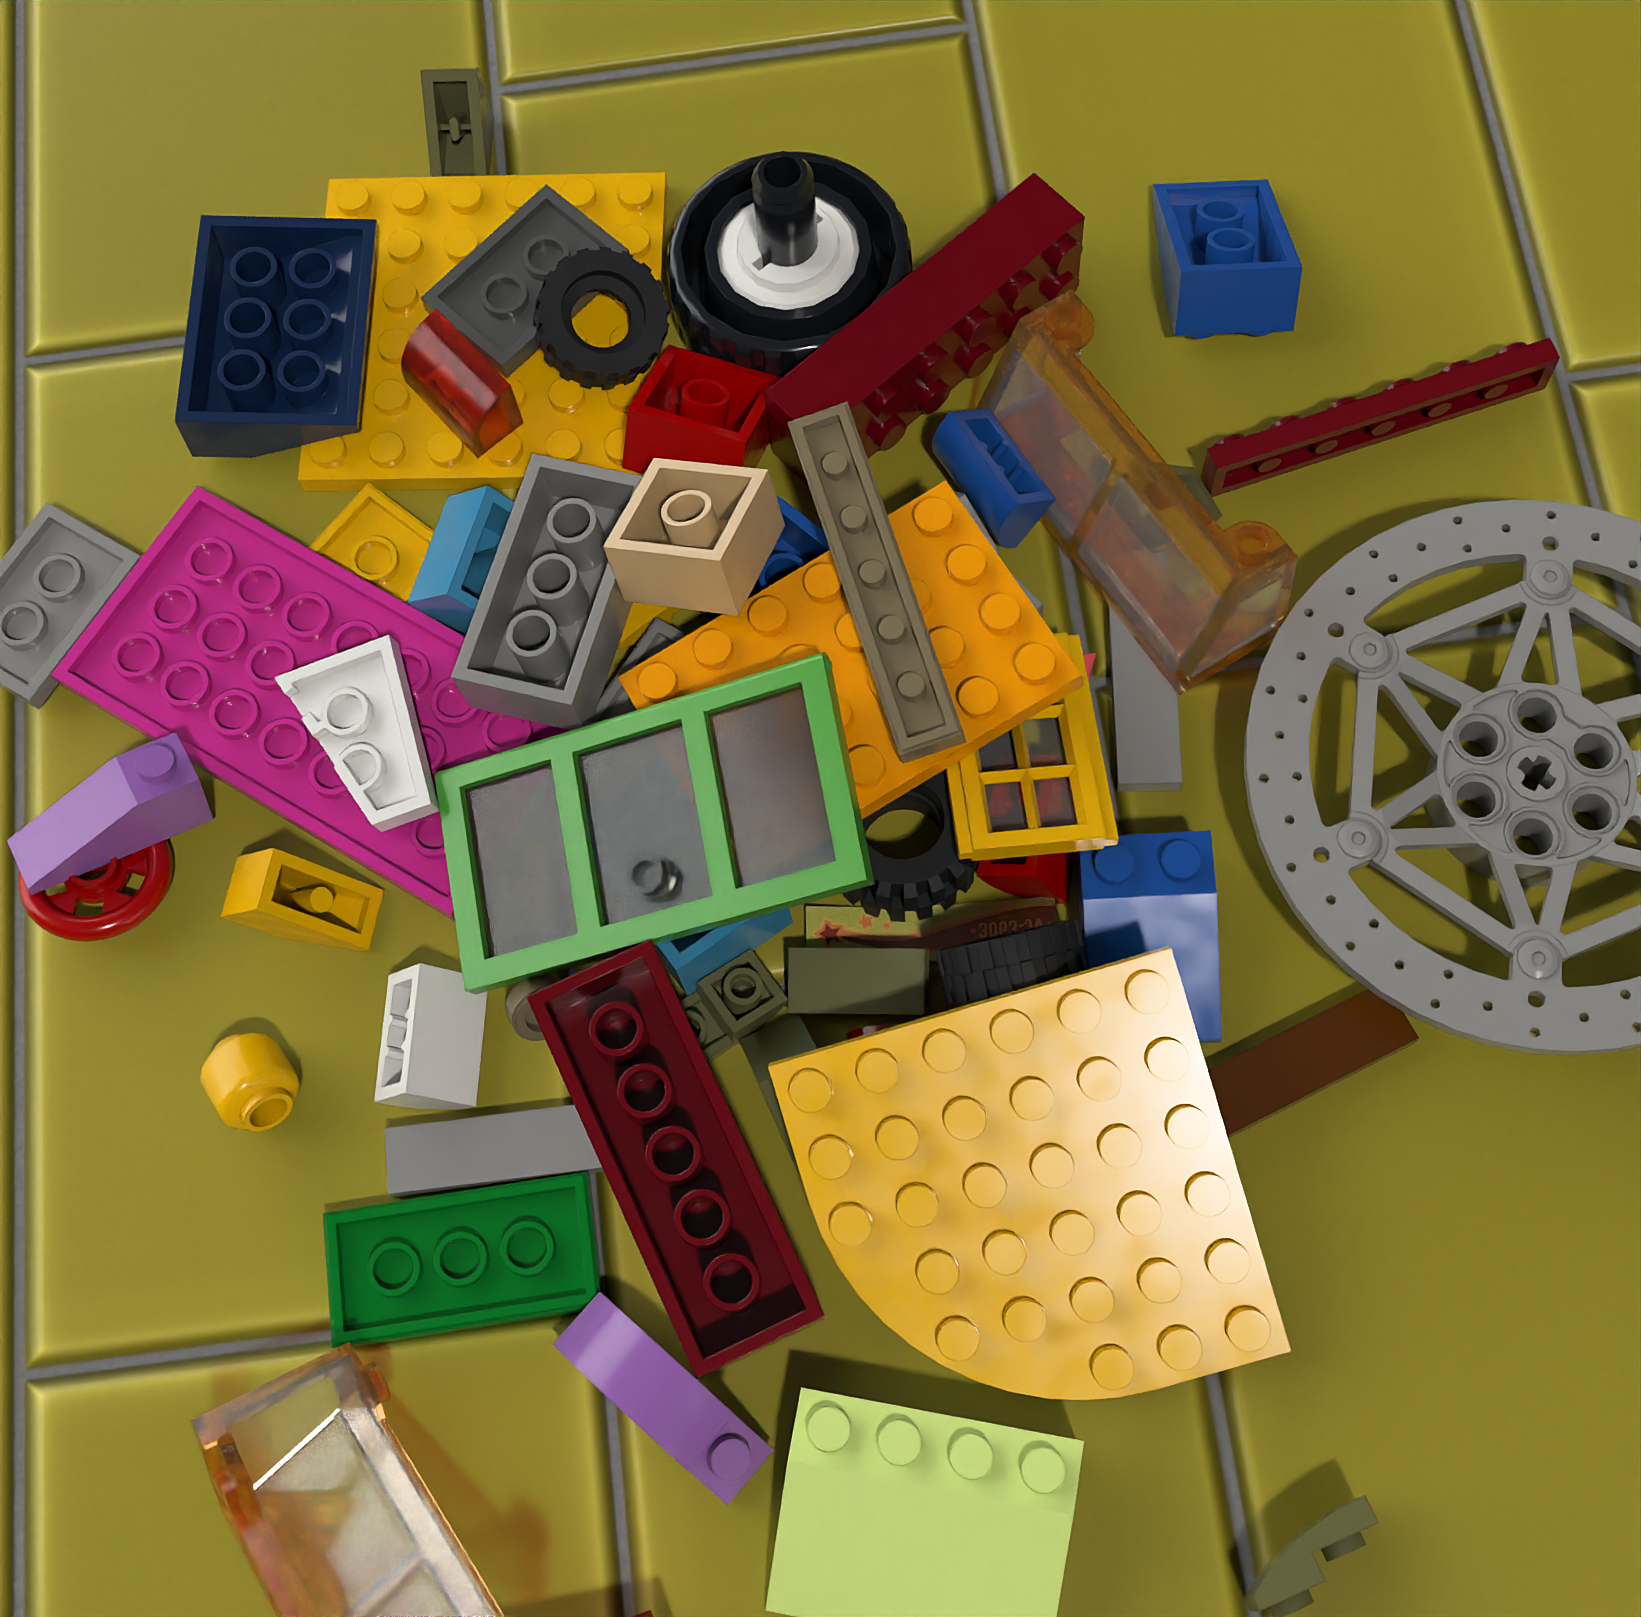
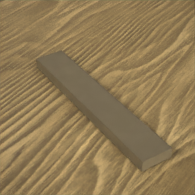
(876, 584)

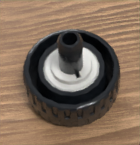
(781, 258)

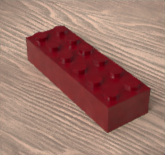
(936, 322)
(675, 1160)

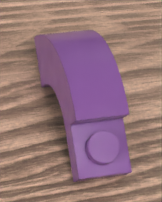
(663, 1398)

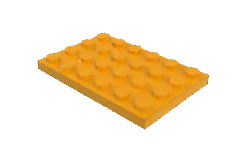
(982, 625)

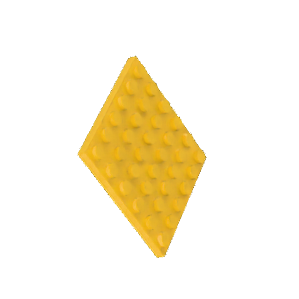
(423, 235)

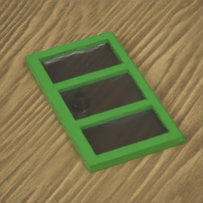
(652, 826)

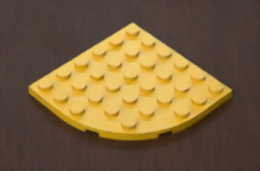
(1039, 1187)

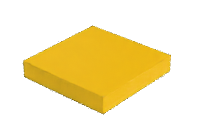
(377, 542)

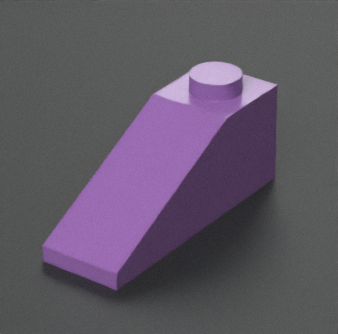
(112, 814)

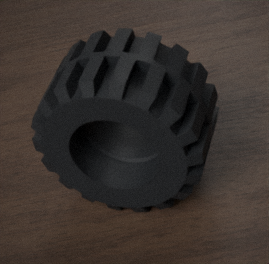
(920, 880)

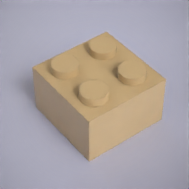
(695, 536)

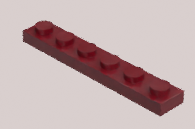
(1379, 417)

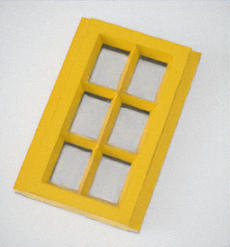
(1036, 784)

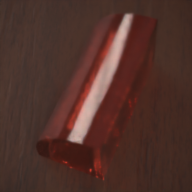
(459, 384)

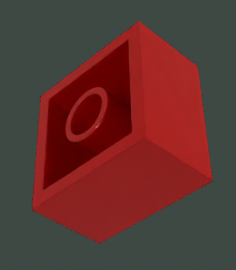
(698, 413)

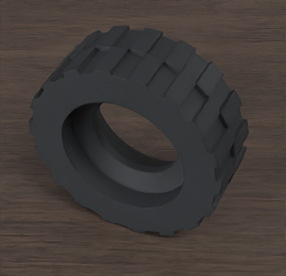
(610, 273)
(1011, 961)

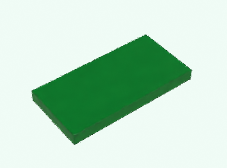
(461, 1260)

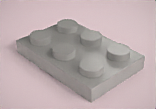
(50, 594)

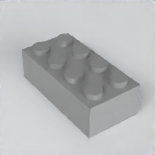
(550, 599)

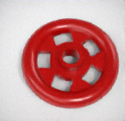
(119, 911)

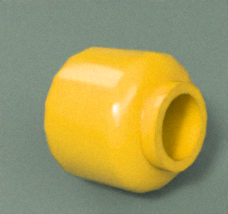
(250, 1082)

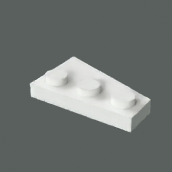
(369, 728)

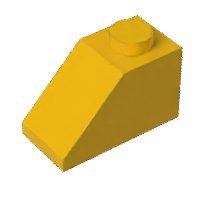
(301, 901)

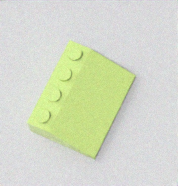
(920, 1514)

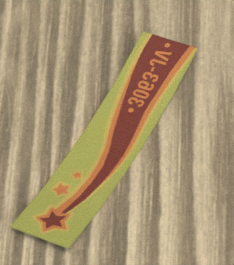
(959, 924)

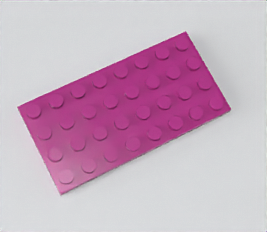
(197, 652)

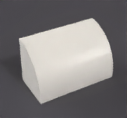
(430, 1040)

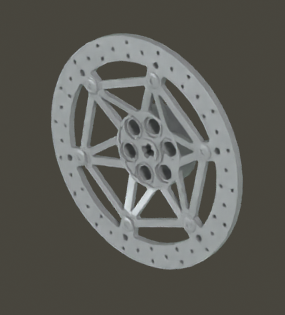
(1570, 724)

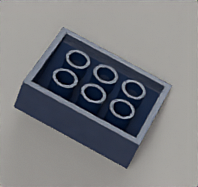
(275, 333)

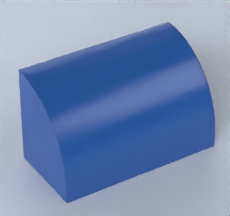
(992, 473)

